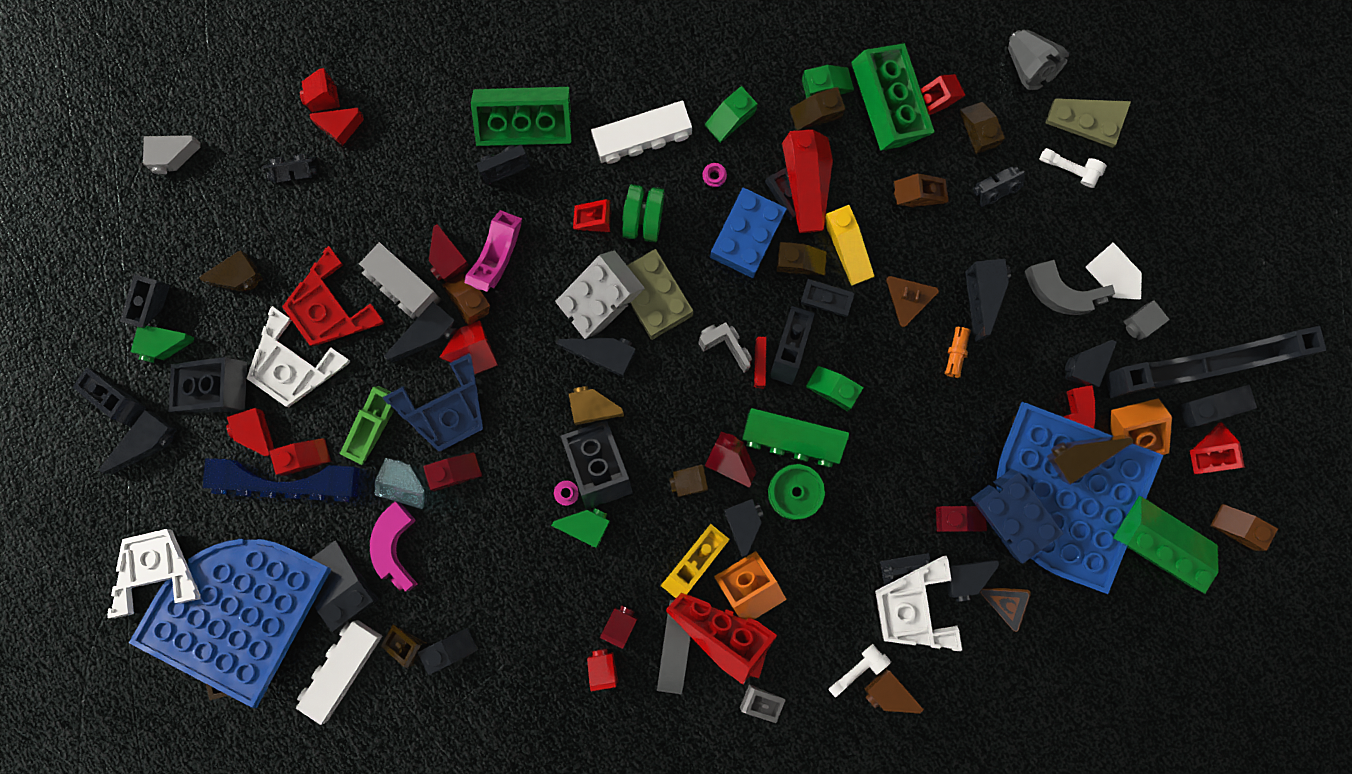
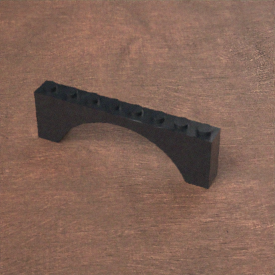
(1215, 363)

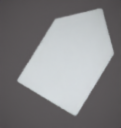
(1116, 269)

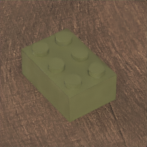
(661, 302)

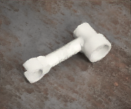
(1090, 173)
(872, 659)

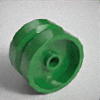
(643, 213)
(809, 498)

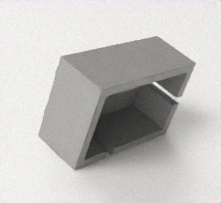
(398, 281)
(595, 292)

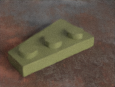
(1090, 118)

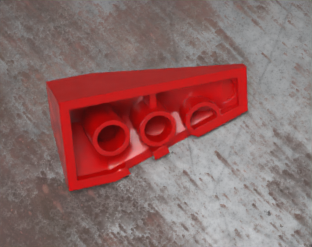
(809, 174)
(729, 640)

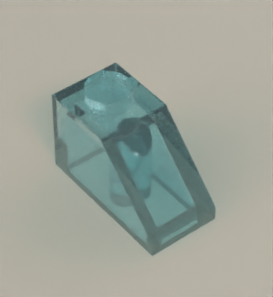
(399, 483)

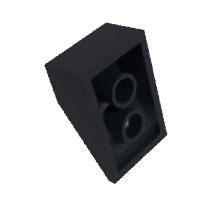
(986, 289)
(208, 386)
(596, 464)
(344, 590)

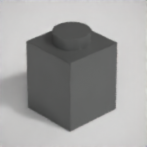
(1145, 320)

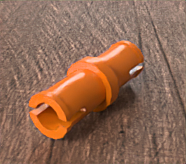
(957, 352)

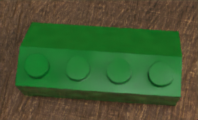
(892, 96)
(521, 116)
(794, 437)
(1169, 544)

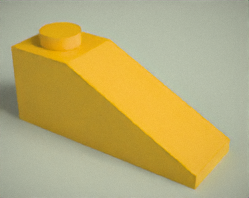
(849, 244)
(695, 562)

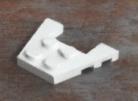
(284, 372)
(147, 561)
(906, 611)

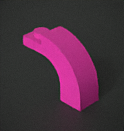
(496, 252)
(383, 545)

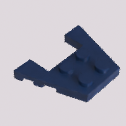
(448, 416)

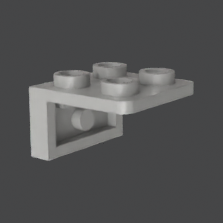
(715, 335)

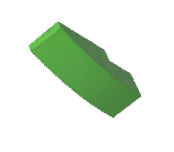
(368, 426)

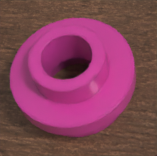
(714, 167)
(573, 496)

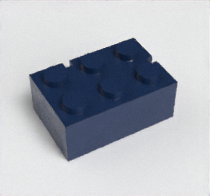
(1017, 516)

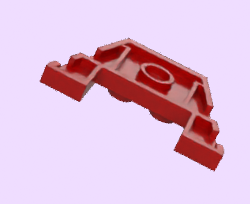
(318, 311)

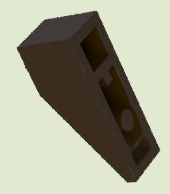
(1080, 457)

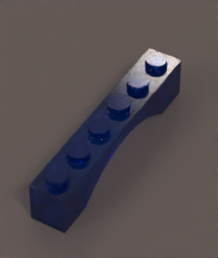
(232, 475)

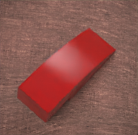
(1082, 405)

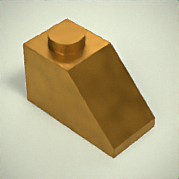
(592, 406)

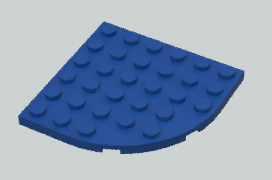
(1088, 508)
(245, 619)

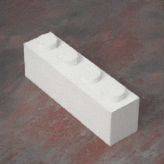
(642, 132)
(338, 672)

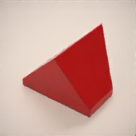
(474, 341)
(1217, 452)

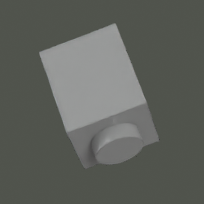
(168, 152)

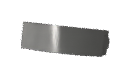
(1057, 296)
(673, 657)

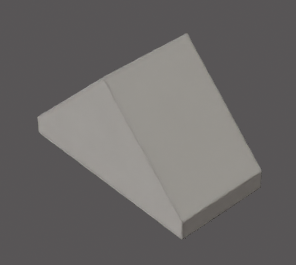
(762, 704)

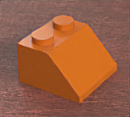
(1145, 423)
(750, 587)

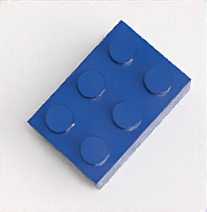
(748, 232)

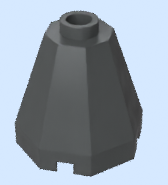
(1036, 58)

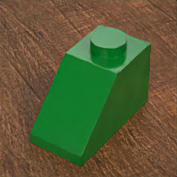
(826, 78)
(731, 114)
(158, 343)
(834, 387)
(585, 526)

